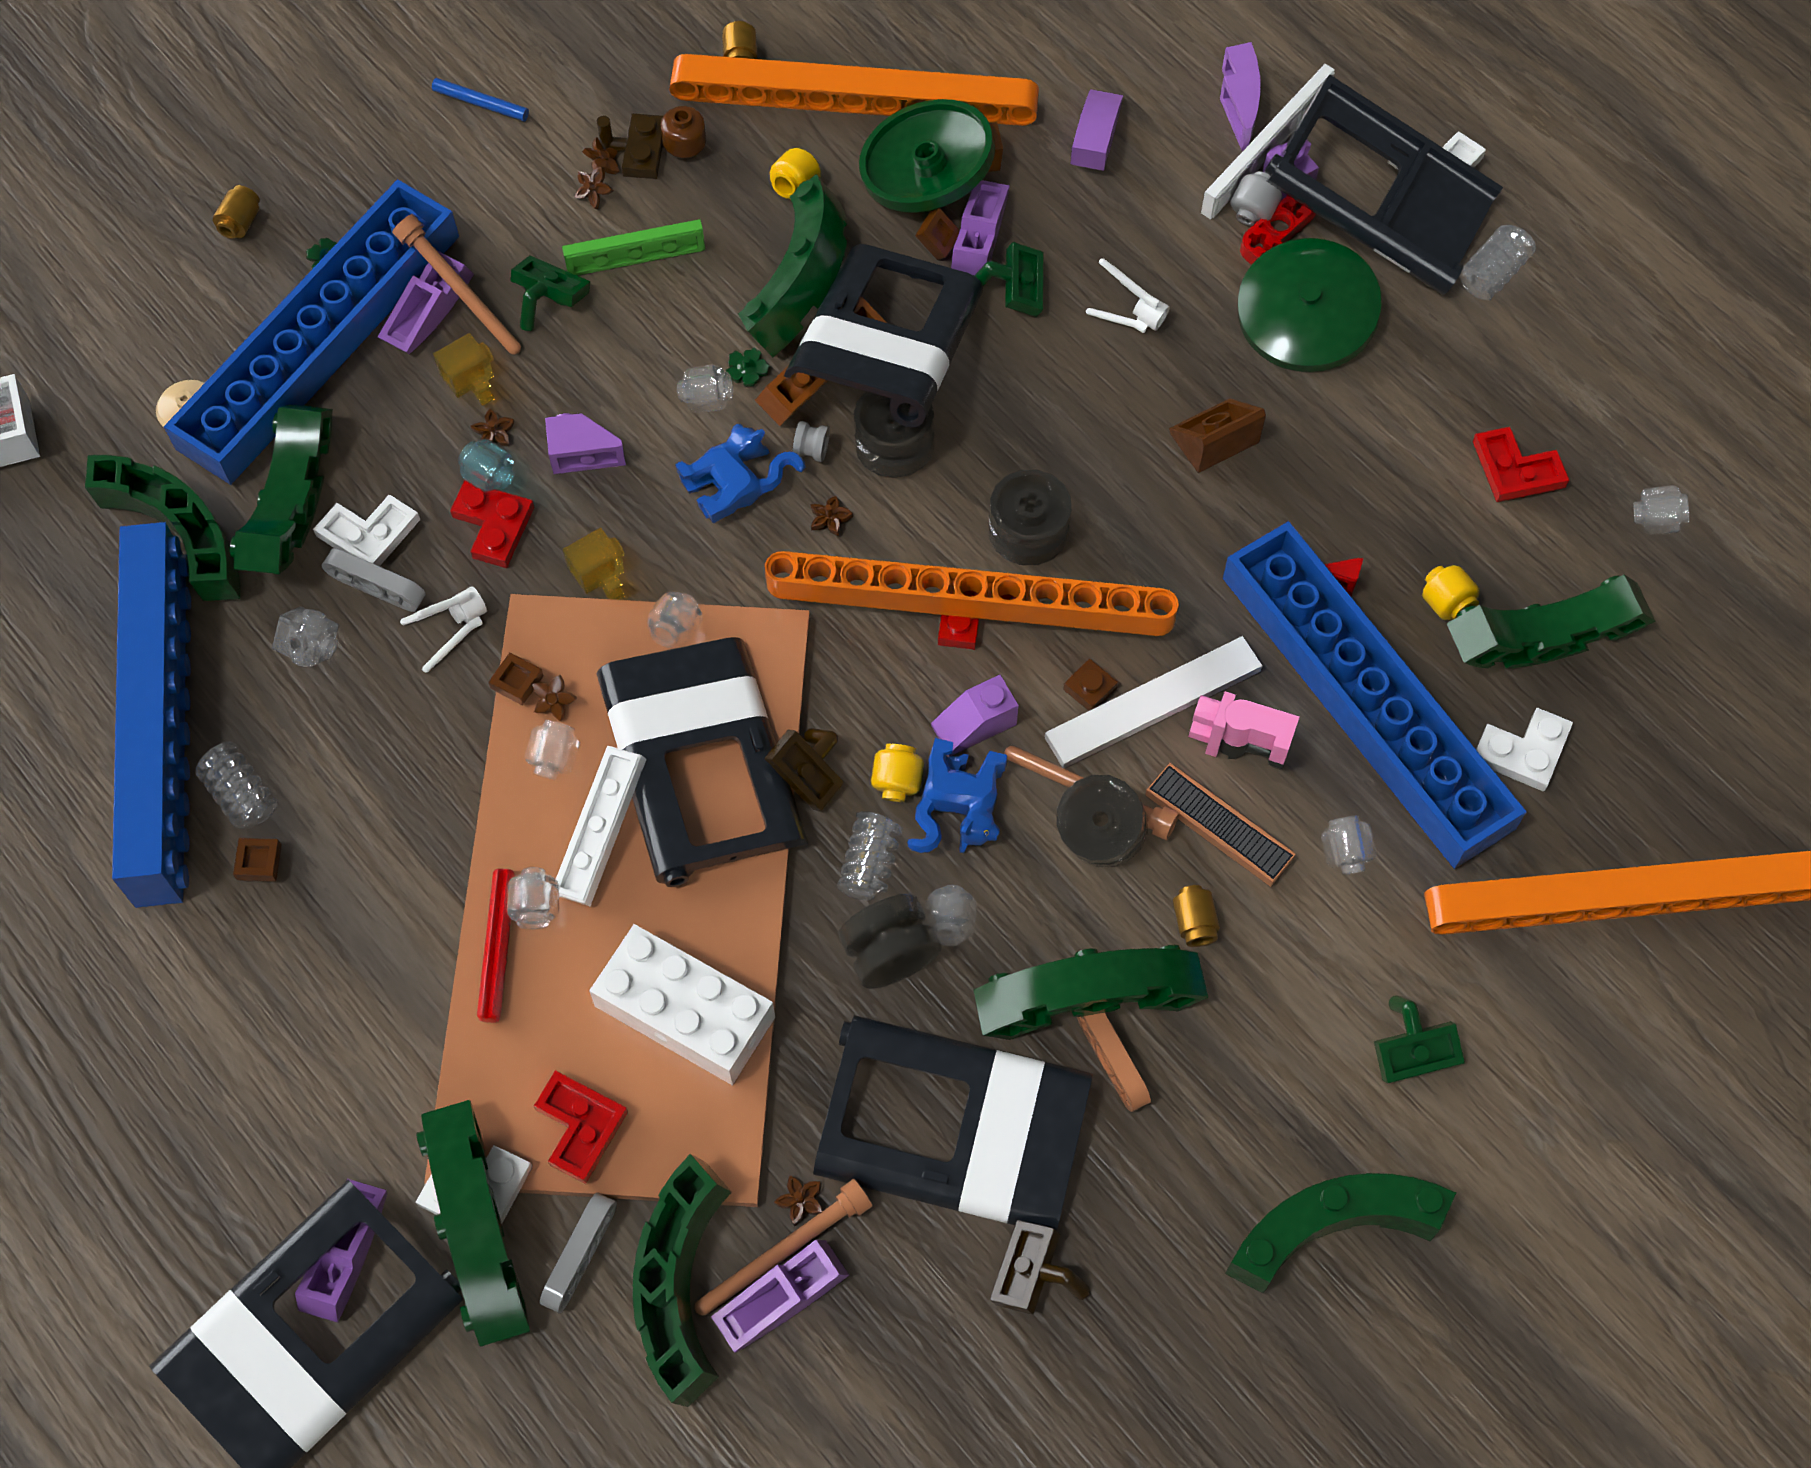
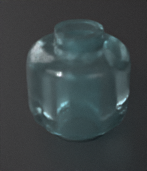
(486, 465)

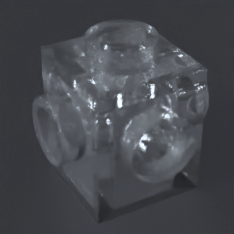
(305, 636)

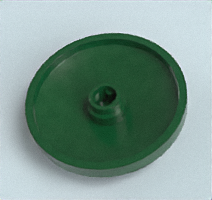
(927, 155)
(1309, 305)

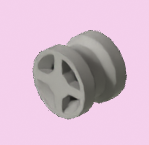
(811, 441)

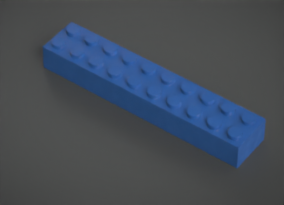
(308, 334)
(1373, 695)
(151, 717)

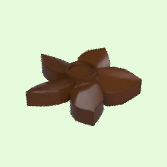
(602, 157)
(593, 186)
(494, 428)
(830, 515)
(553, 697)
(800, 1199)

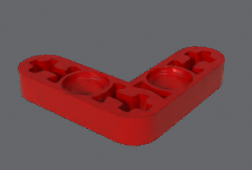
(1265, 234)

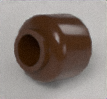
(683, 132)

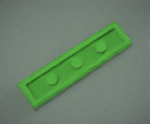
(634, 247)

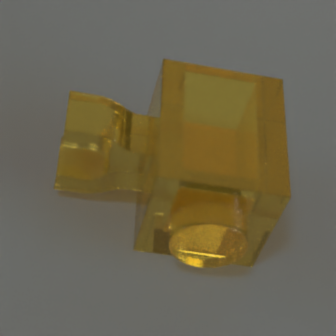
(466, 367)
(596, 563)

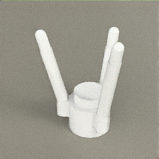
(1149, 310)
(463, 606)

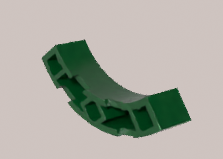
(805, 271)
(132, 486)
(290, 493)
(1551, 630)
(1089, 986)
(1334, 1206)
(472, 1224)
(664, 1278)

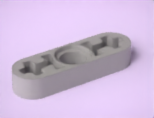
(373, 580)
(578, 1253)

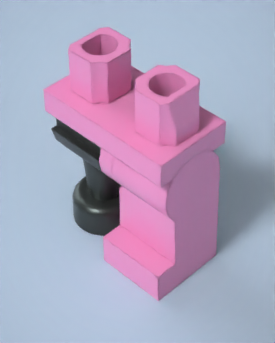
(1242, 728)

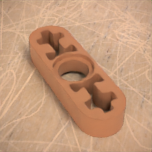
(1115, 1060)

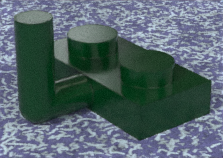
(1022, 277)
(549, 281)
(1417, 1049)

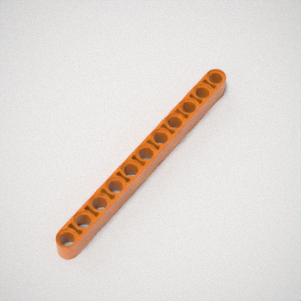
(846, 87)
(987, 584)
(1619, 893)

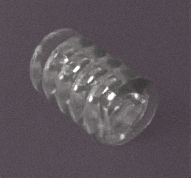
(1497, 261)
(235, 786)
(868, 855)

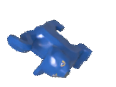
(732, 478)
(959, 792)

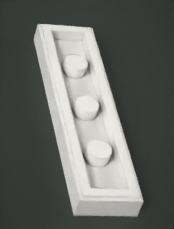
(599, 825)

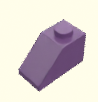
(581, 444)
(977, 715)

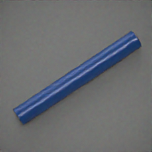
(480, 99)

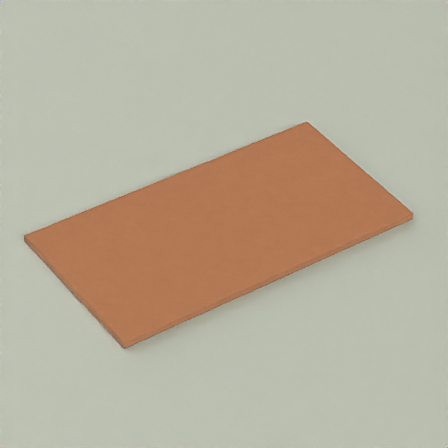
(720, 916)

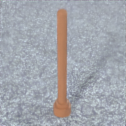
(411, 232)
(1159, 820)
(849, 1202)

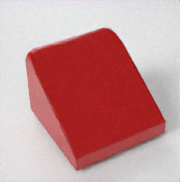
(1346, 572)

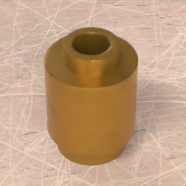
(739, 40)
(236, 212)
(1196, 916)

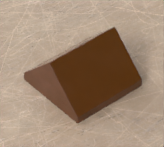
(1219, 433)

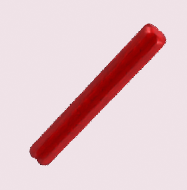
(495, 949)

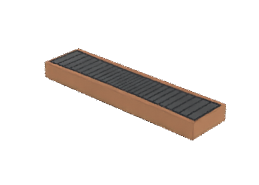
(1221, 824)

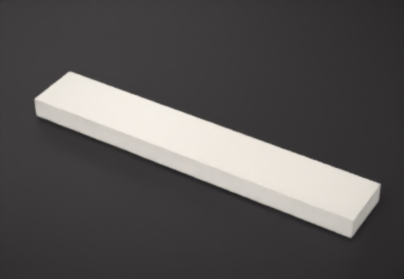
(1255, 153)
(1152, 702)

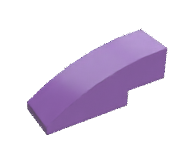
(1241, 90)
(1096, 129)
(980, 226)
(422, 307)
(332, 1279)
(780, 1295)

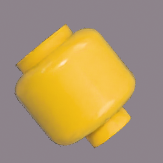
(791, 170)
(1450, 591)
(897, 772)

